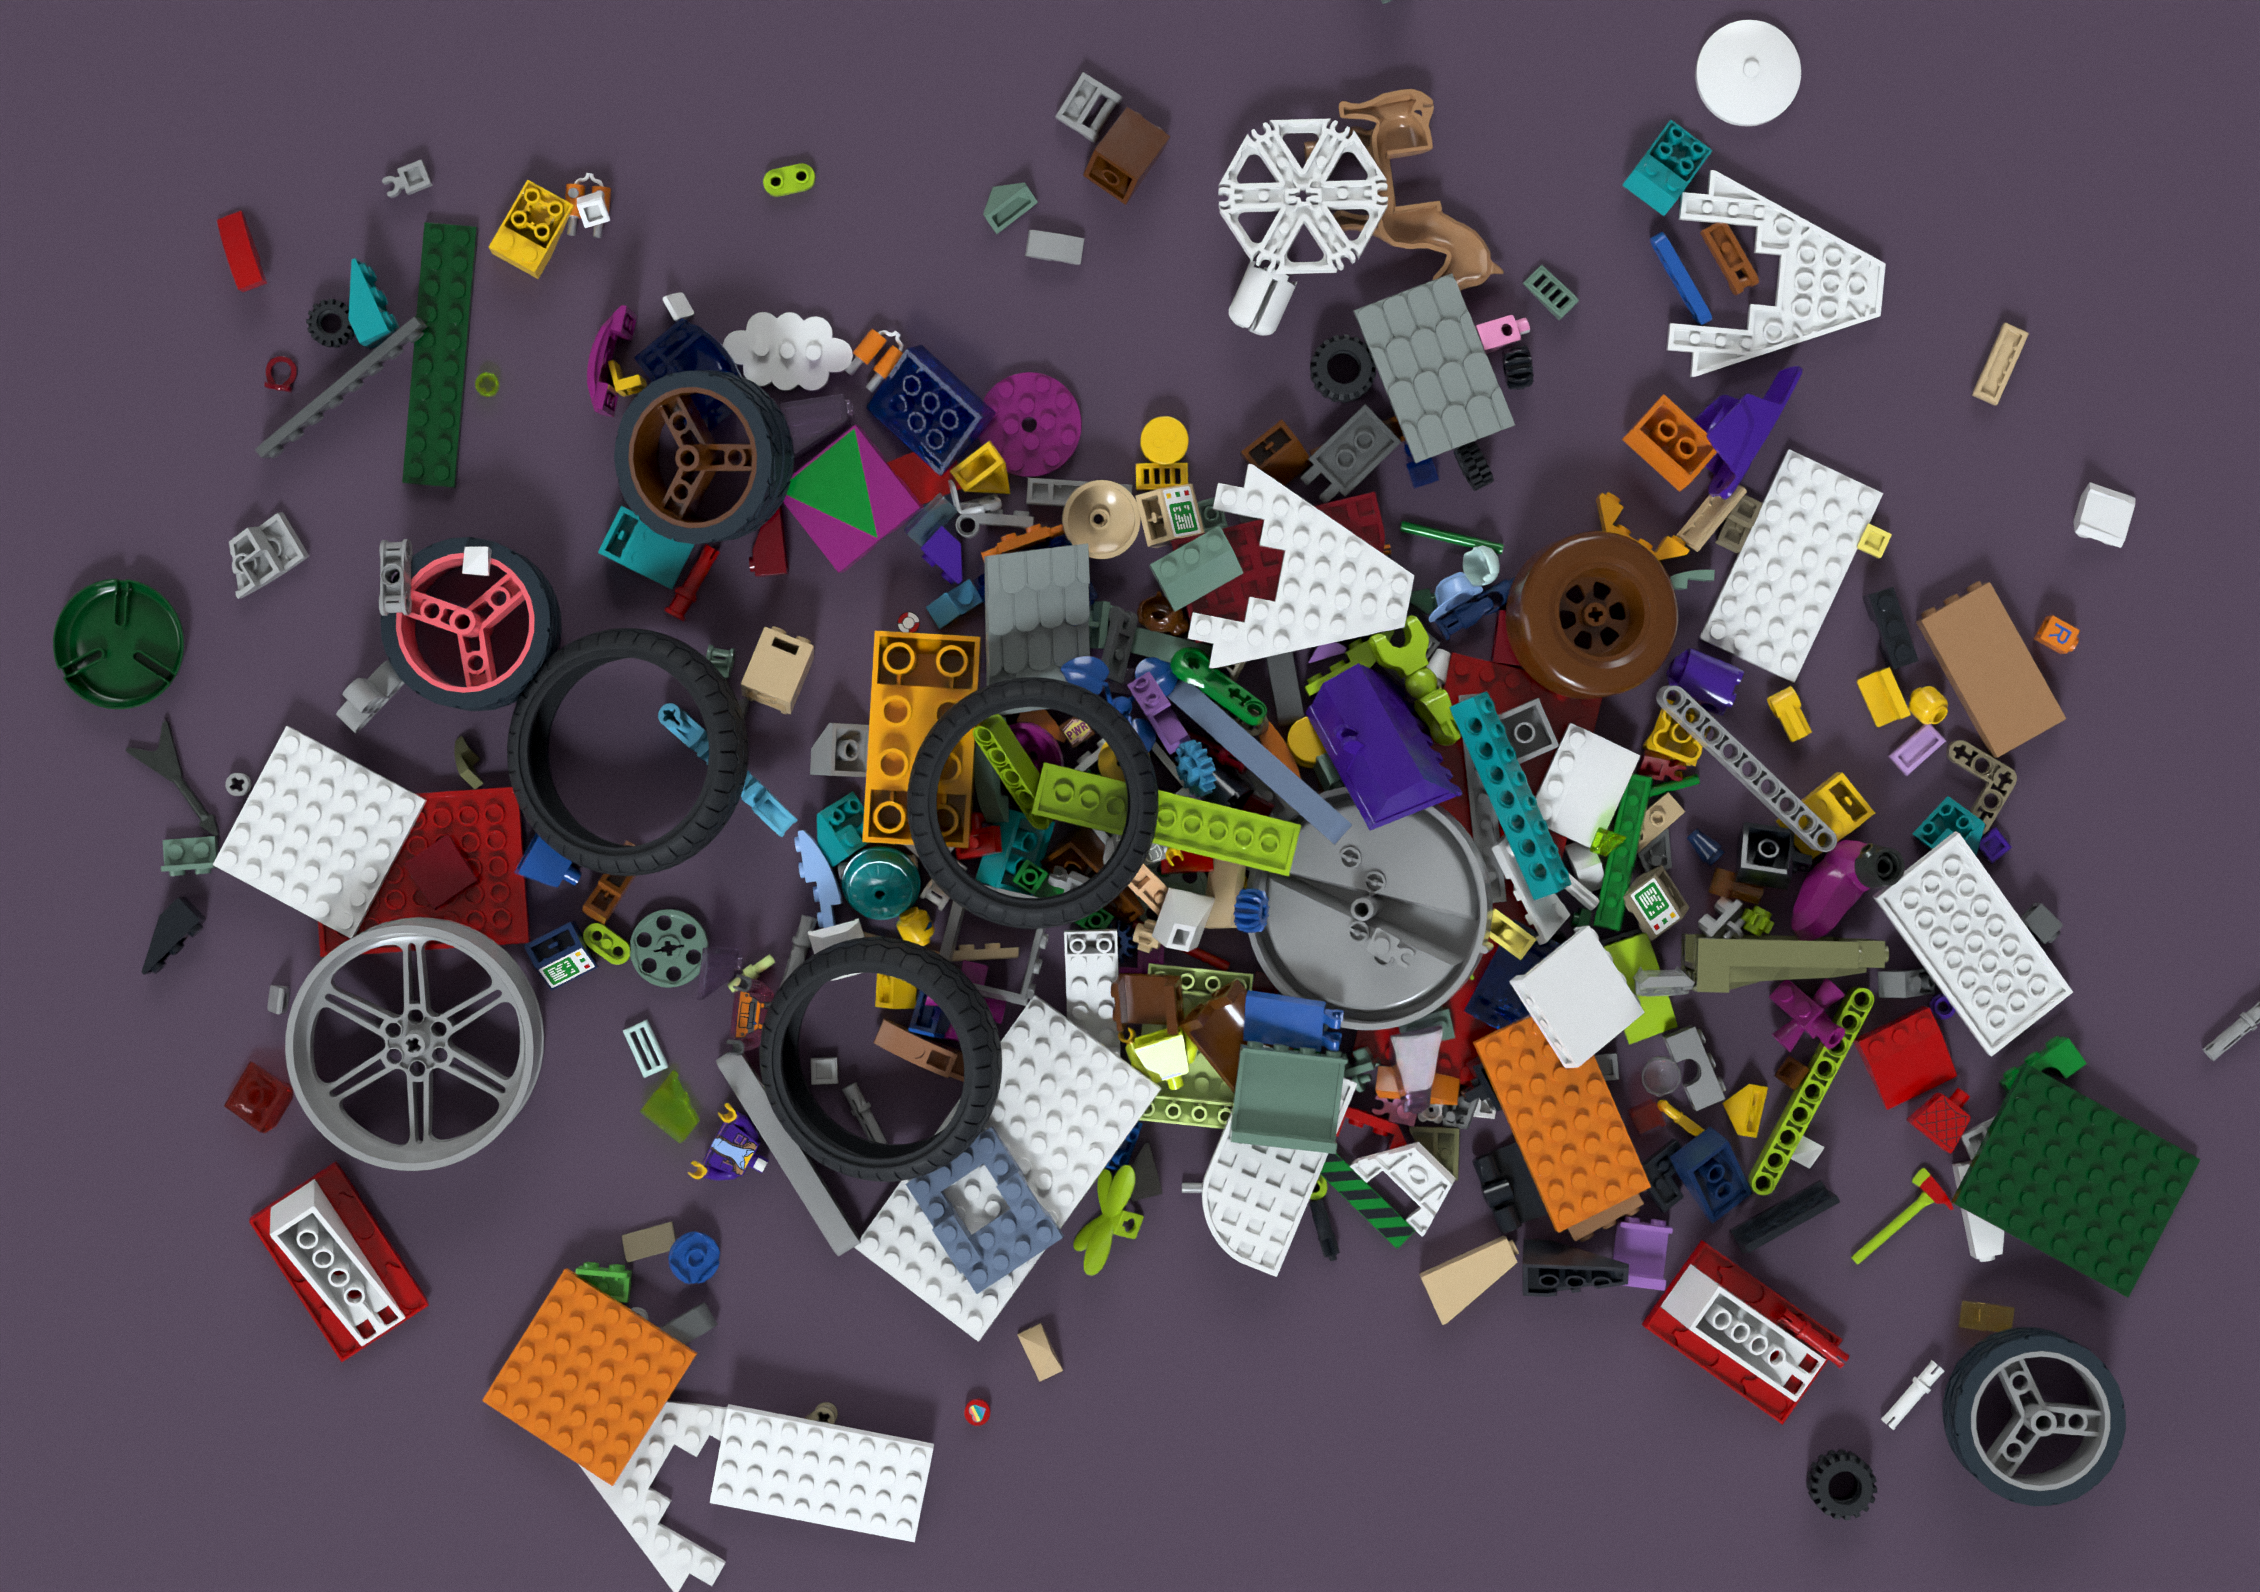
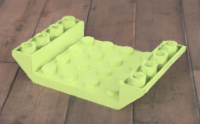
(1204, 1096)

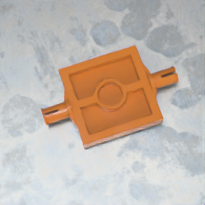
(1035, 535)

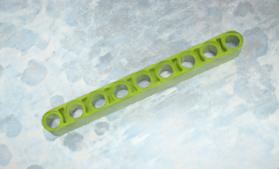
(1809, 1104)

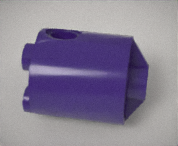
(1705, 680)

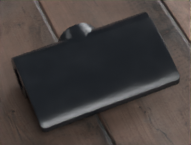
(1508, 1187)

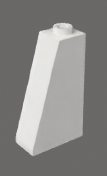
(1982, 1237)

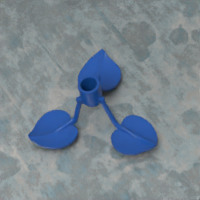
(1092, 673)

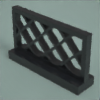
(1783, 1216)

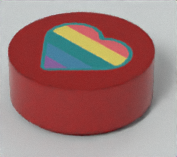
(977, 1412)

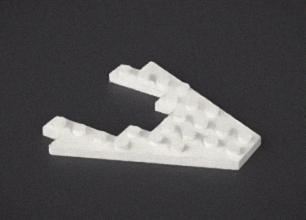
(1819, 281)
(643, 1507)

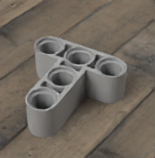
(368, 696)

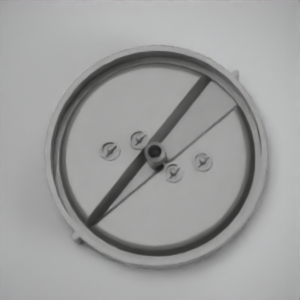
(1408, 877)

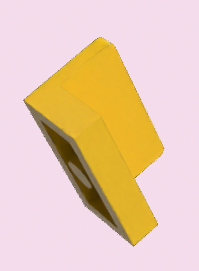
(628, 385)
(1883, 697)
(894, 993)

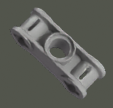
(395, 596)

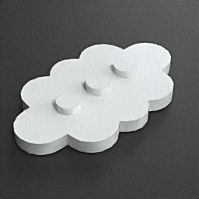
(788, 351)

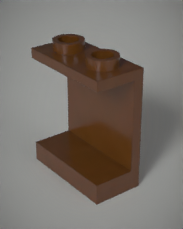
(1148, 1000)

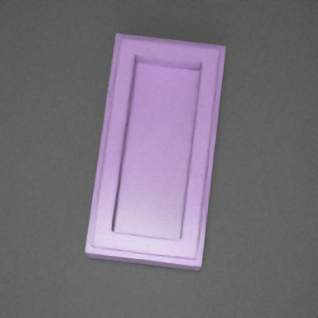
(1916, 748)

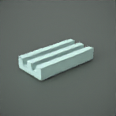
(627, 1032)

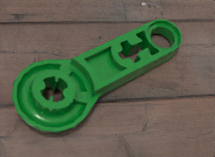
(1216, 684)

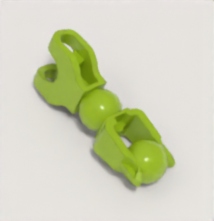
(1420, 681)

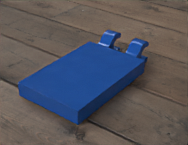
(1291, 1021)

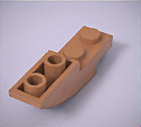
(920, 1050)

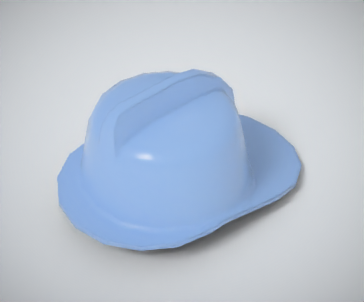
(1452, 593)

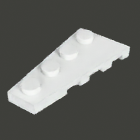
(1545, 913)

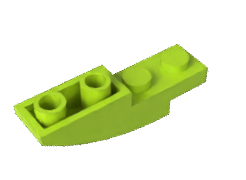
(1358, 653)

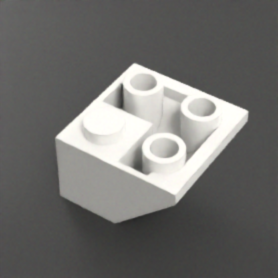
(1182, 919)

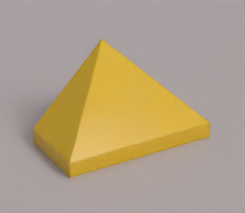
(1746, 1109)

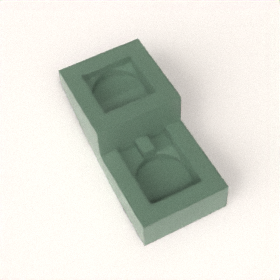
(1680, 580)

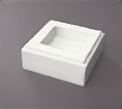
(824, 1070)

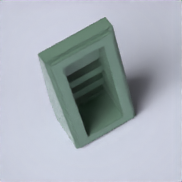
(1557, 285)

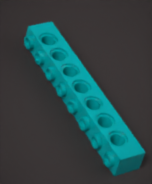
(1500, 788)

